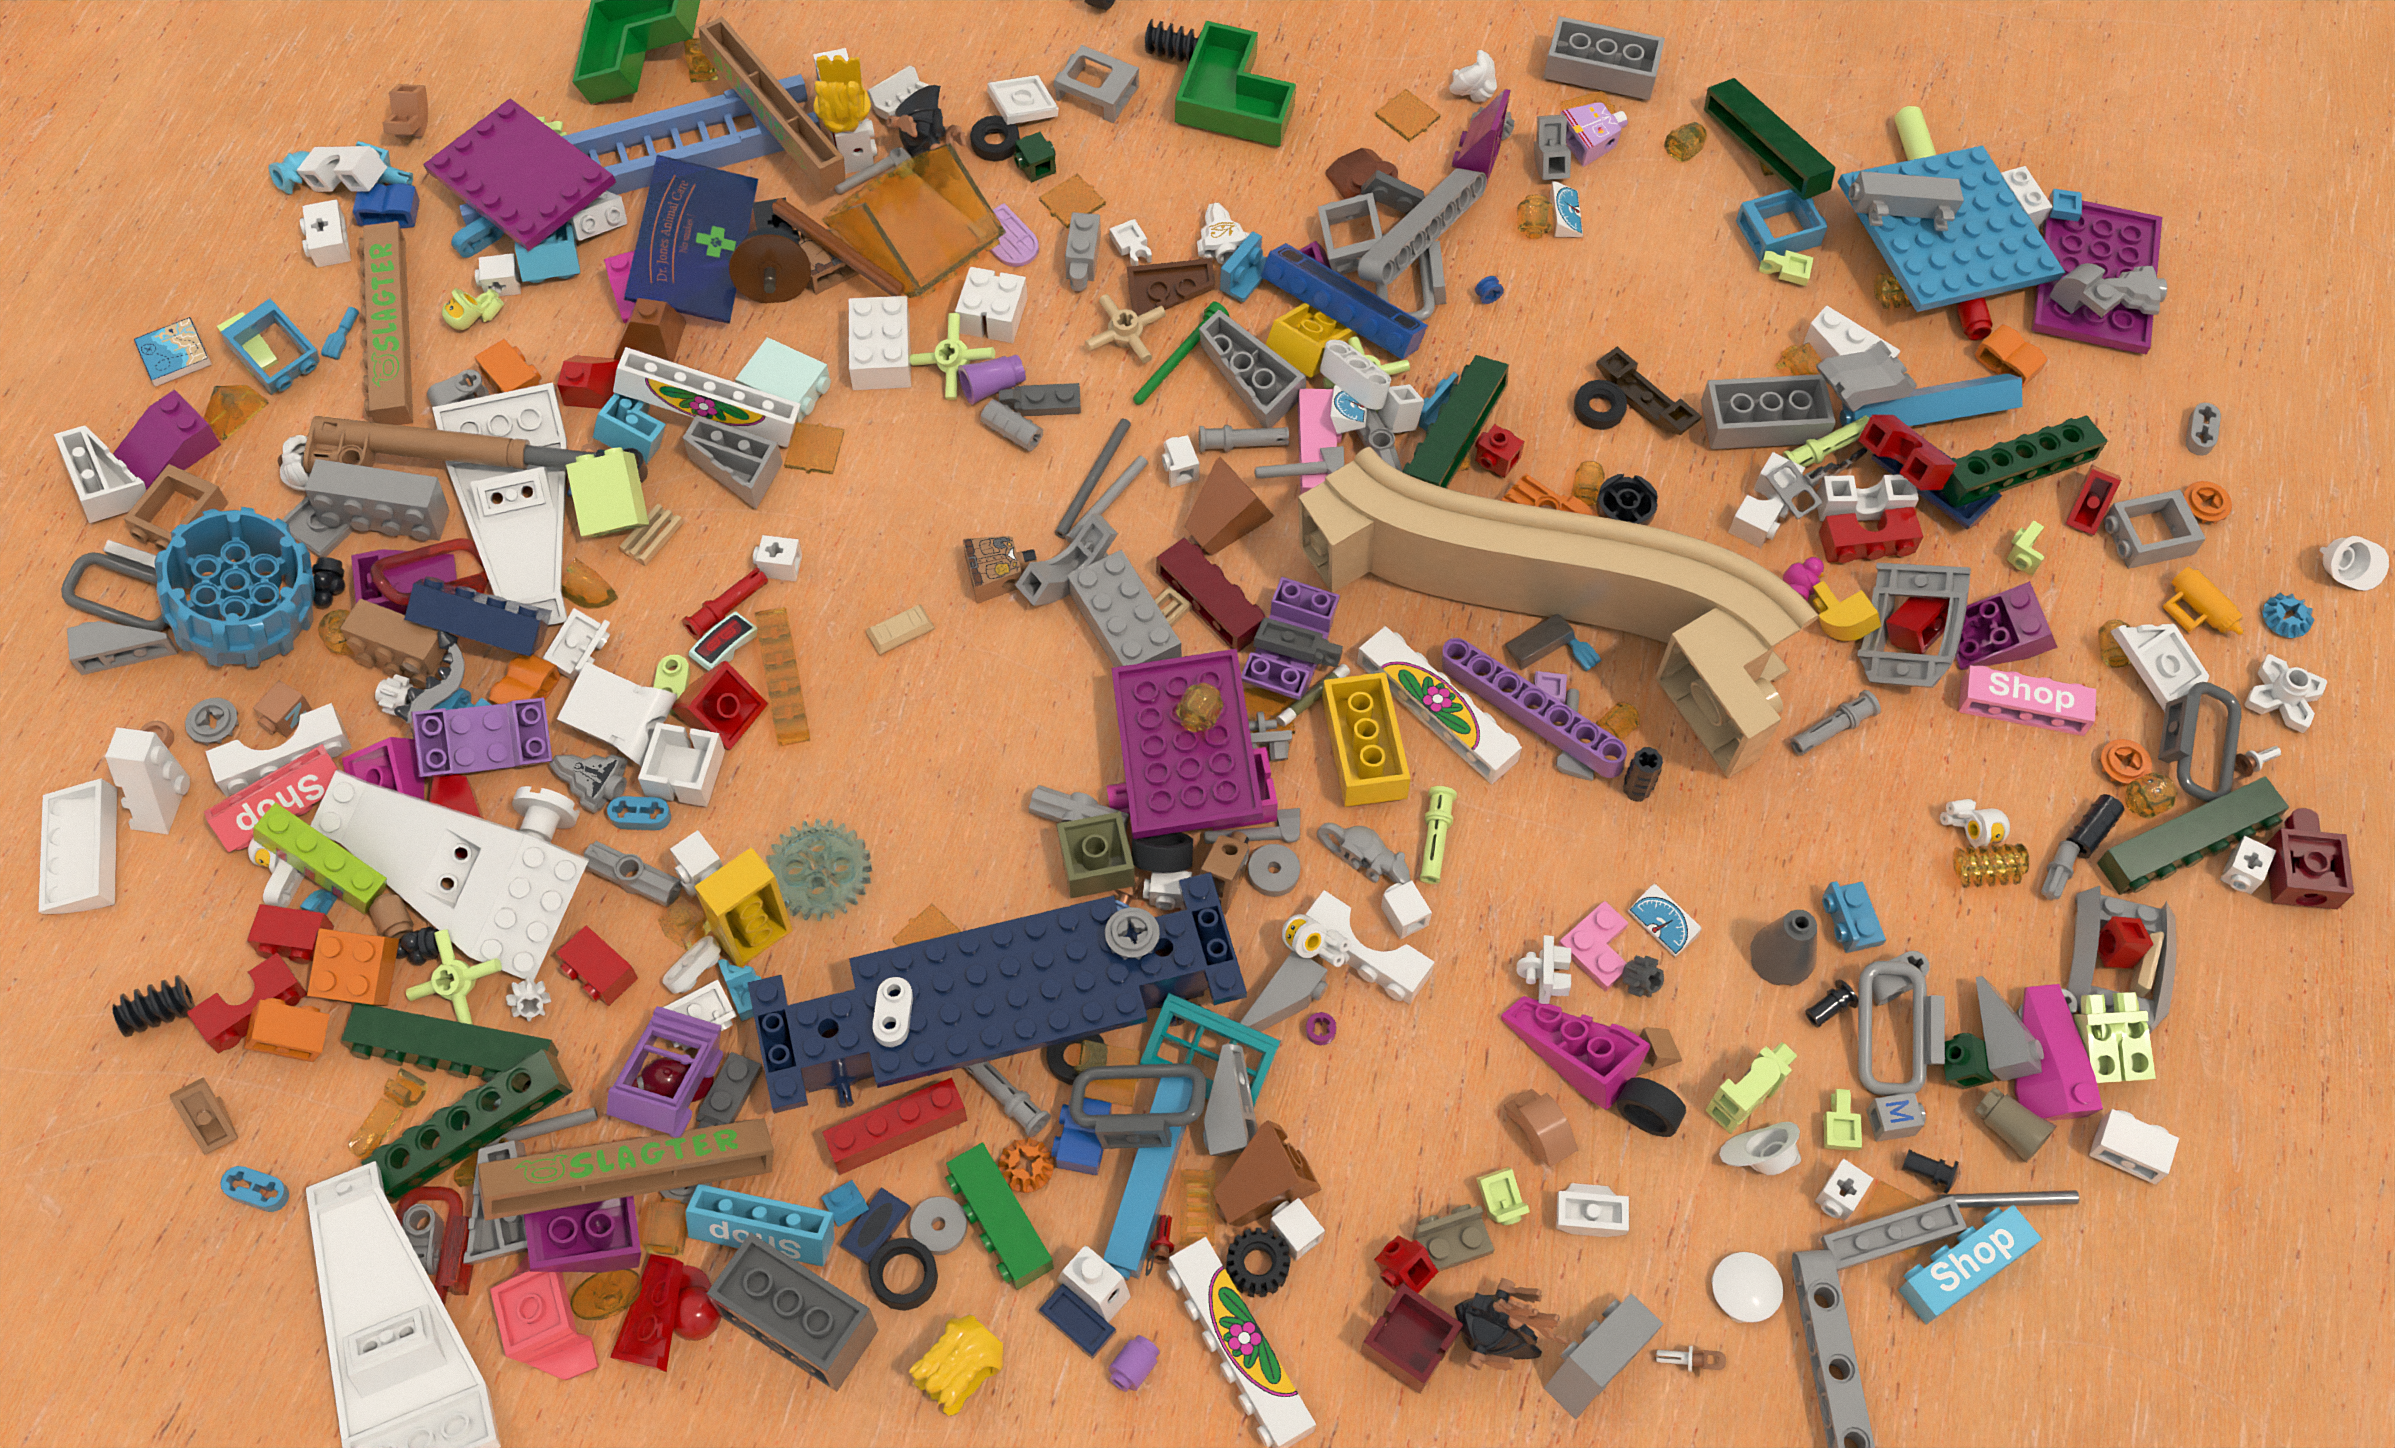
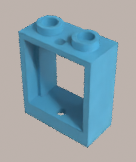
(1758, 234)
(256, 322)

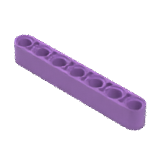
(1539, 719)

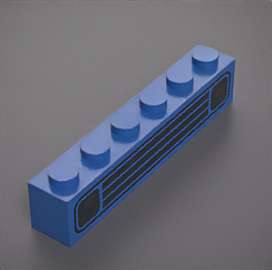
(1344, 301)

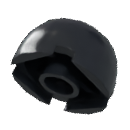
(1627, 499)

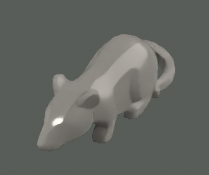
(1365, 848)

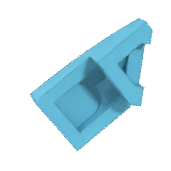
(737, 982)

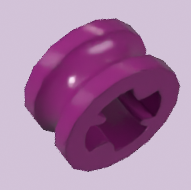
(1331, 1029)

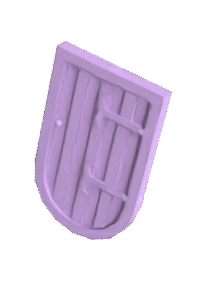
(1018, 244)

